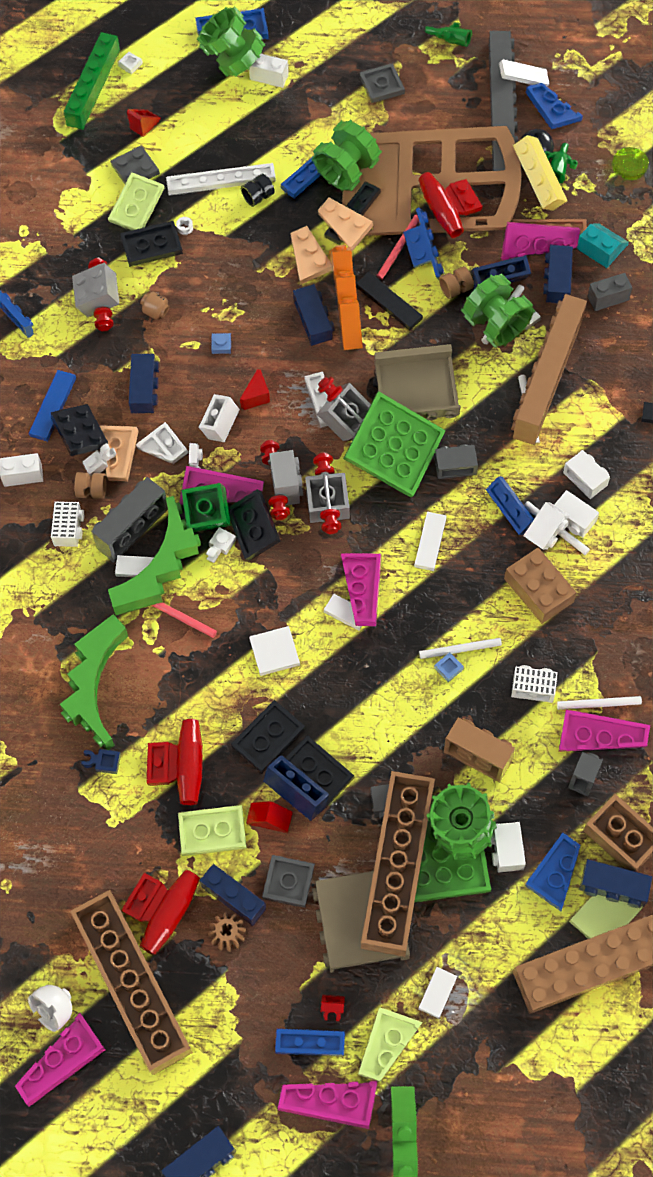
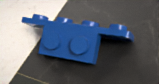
(421, 246)

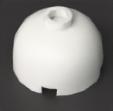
(52, 1005)

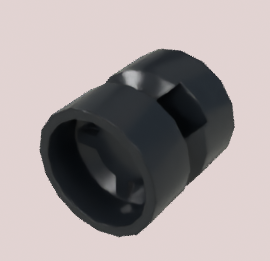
(255, 191)

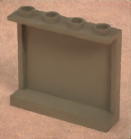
(419, 380)
(342, 915)

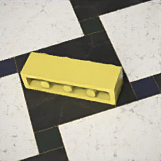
(540, 173)

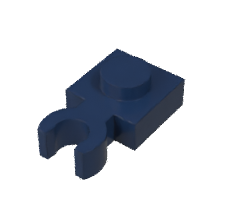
(105, 762)

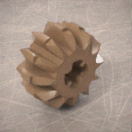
(236, 931)

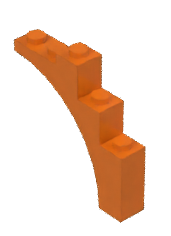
(346, 297)

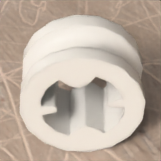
(186, 221)

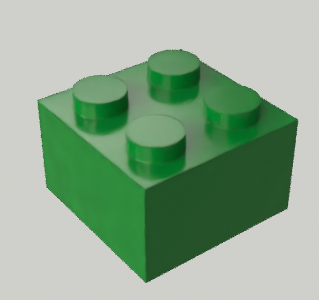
(206, 507)

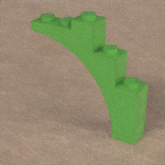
(147, 586)
(84, 679)
(404, 1132)

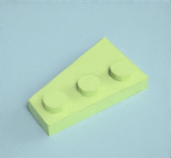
(386, 1042)

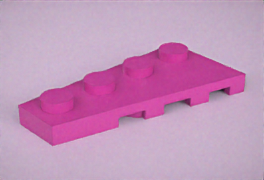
(536, 239)
(236, 486)
(363, 581)
(596, 732)
(69, 1054)
(331, 1102)

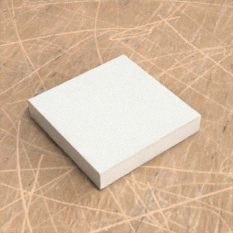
(274, 651)

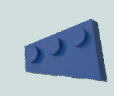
(550, 107)
(555, 871)

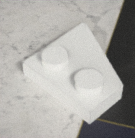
(163, 445)

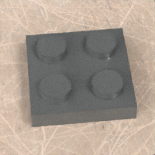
(382, 83)
(135, 161)
(288, 881)

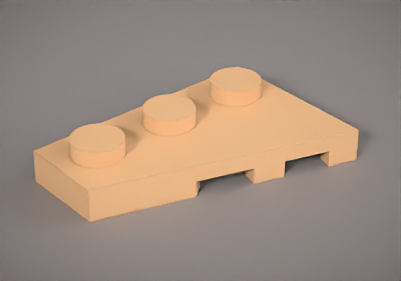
(345, 222)
(309, 256)
(123, 441)

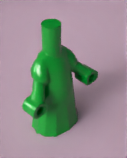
(452, 34)
(559, 162)

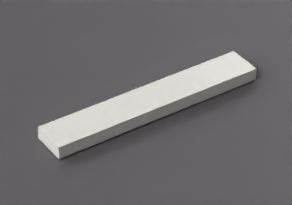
(218, 178)

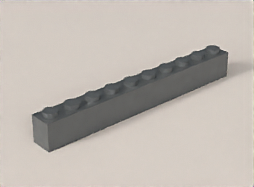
(501, 91)

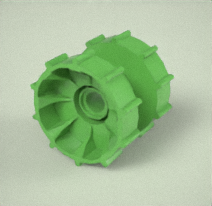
(225, 36)
(352, 149)
(491, 304)
(454, 804)

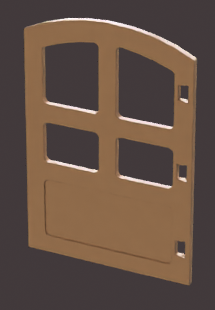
(395, 179)

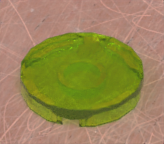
(630, 163)

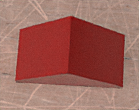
(142, 120)
(255, 393)
(269, 816)

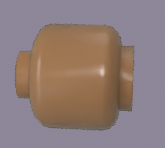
(154, 305)

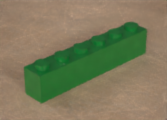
(91, 81)

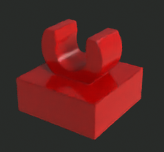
(332, 1004)

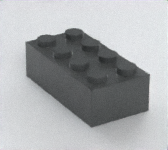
(130, 519)

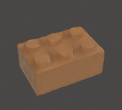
(540, 585)
(479, 749)
(622, 834)

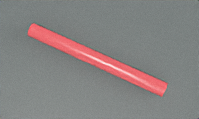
(396, 250)
(186, 619)

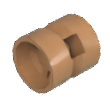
(457, 282)
(90, 485)

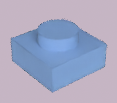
(221, 343)
(448, 667)

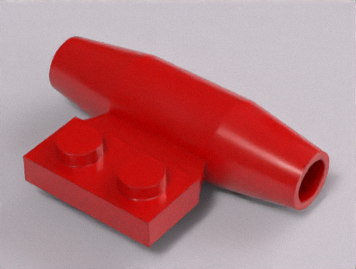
(449, 202)
(178, 762)
(160, 907)

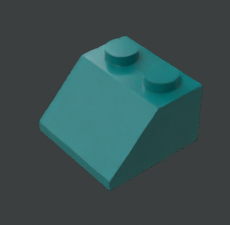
(601, 244)

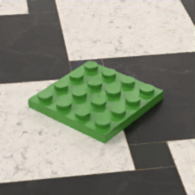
(394, 444)
(445, 877)

